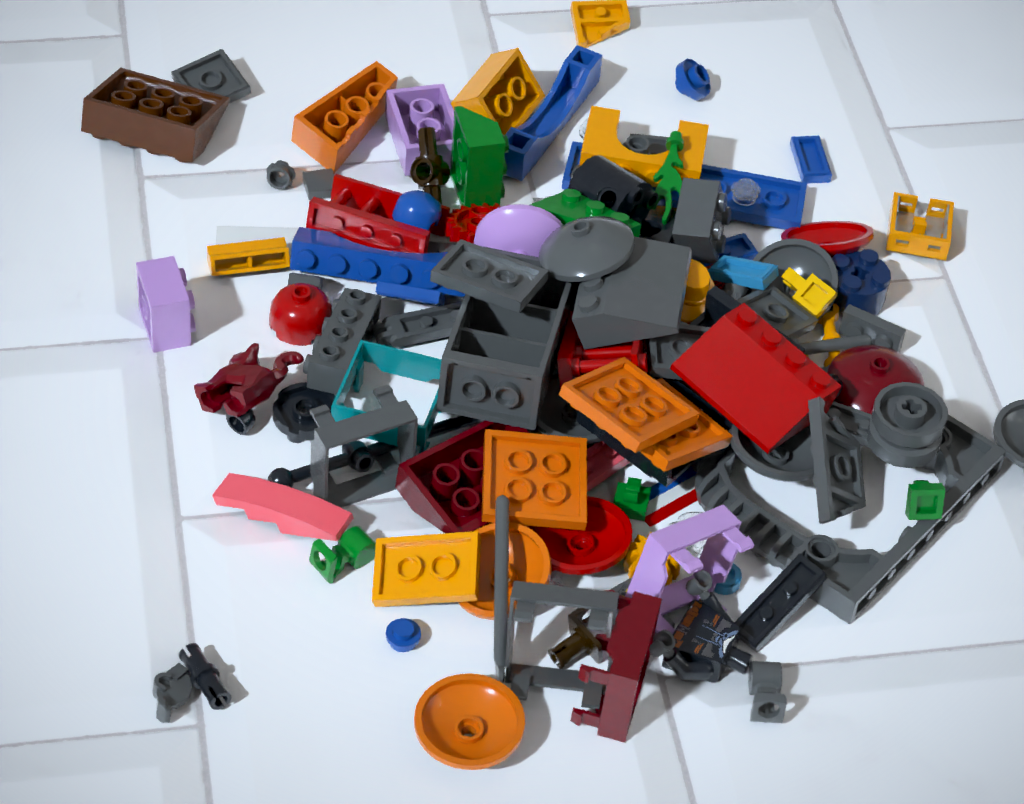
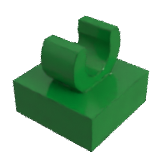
(633, 498)
(925, 500)

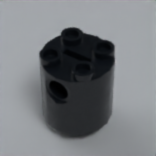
(615, 187)

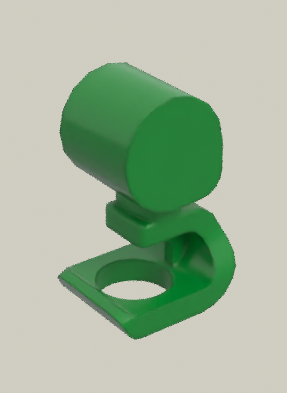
(353, 547)

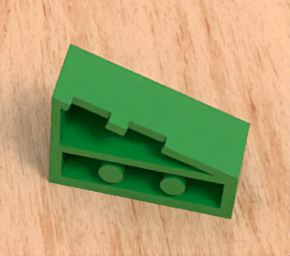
(572, 205)

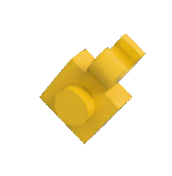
(810, 293)

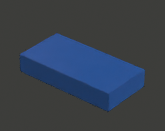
(810, 159)

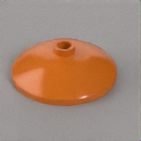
(527, 563)
(474, 707)

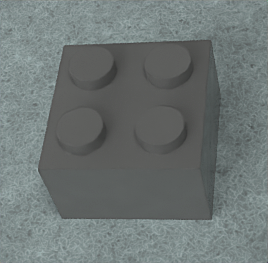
(701, 219)

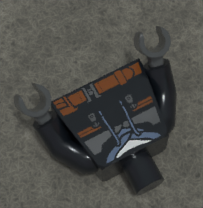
(704, 638)

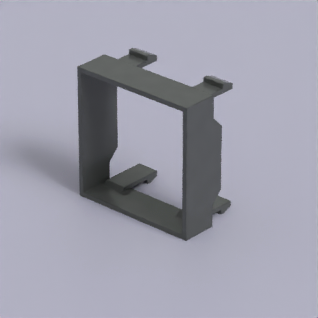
(334, 434)
(527, 596)

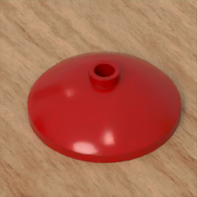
(833, 236)
(595, 549)

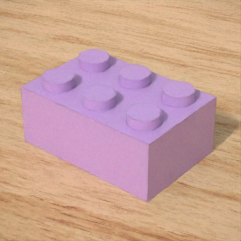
(418, 108)

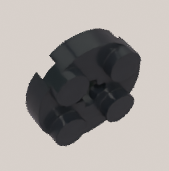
(287, 411)

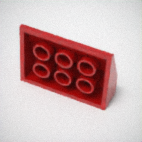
(755, 377)

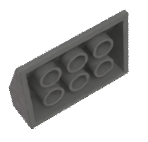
(636, 299)

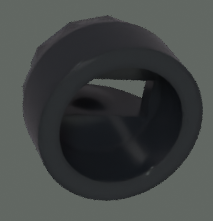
(242, 423)

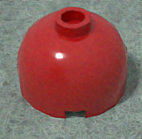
(299, 313)

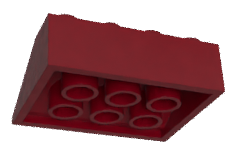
(448, 480)

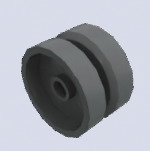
(907, 424)

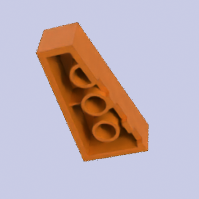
(343, 117)

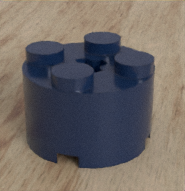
(862, 281)

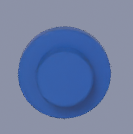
(403, 634)

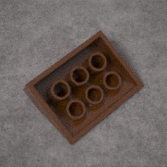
(153, 114)

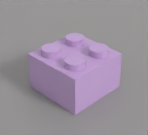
(165, 303)

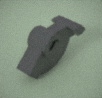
(171, 691)

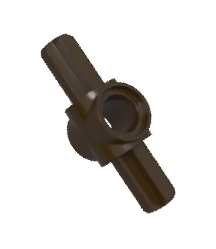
(428, 161)

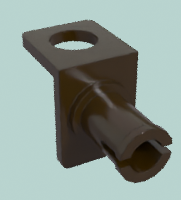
(579, 641)

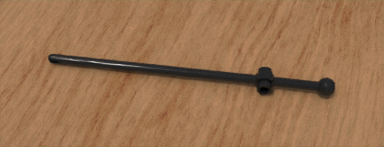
(360, 456)

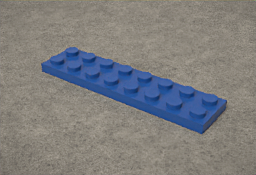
(777, 205)

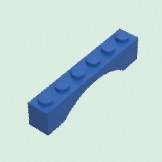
(572, 86)
(334, 256)

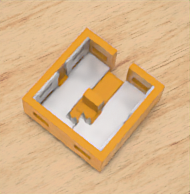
(919, 235)

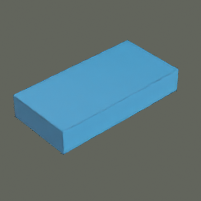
(743, 272)

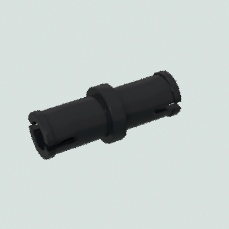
(205, 676)

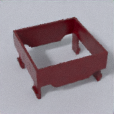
(630, 656)

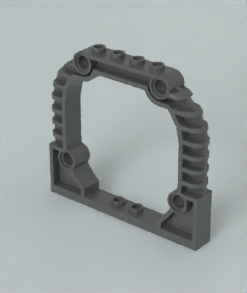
(854, 575)

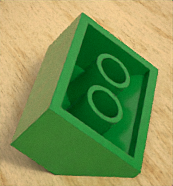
(477, 158)

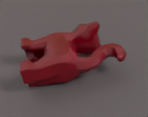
(244, 382)

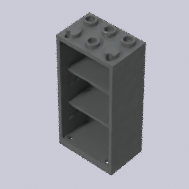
(504, 359)

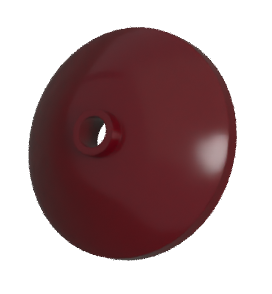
(869, 370)

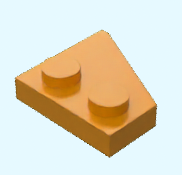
(598, 20)

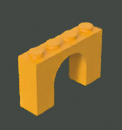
(602, 140)

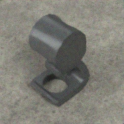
(766, 686)

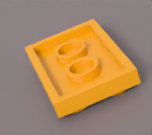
(426, 569)

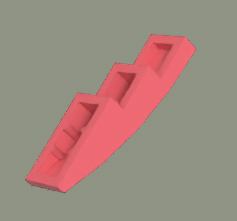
(289, 508)

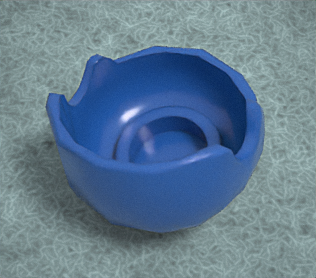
(417, 209)

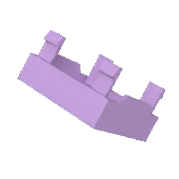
(722, 544)

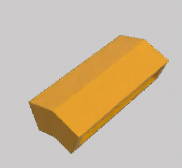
(248, 256)

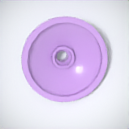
(516, 229)

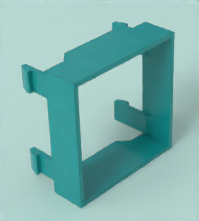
(394, 362)

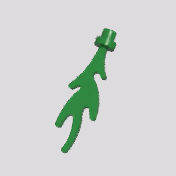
(670, 177)

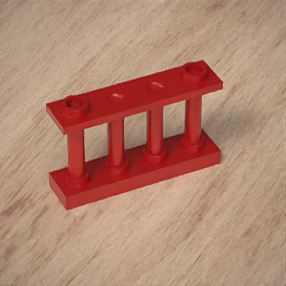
(365, 217)
(575, 360)

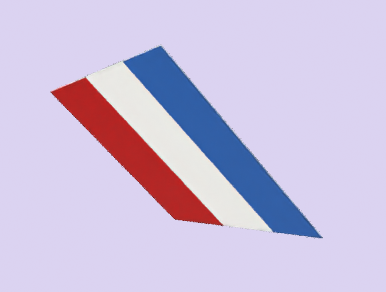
(671, 499)

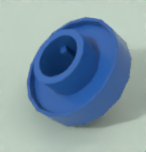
(692, 79)

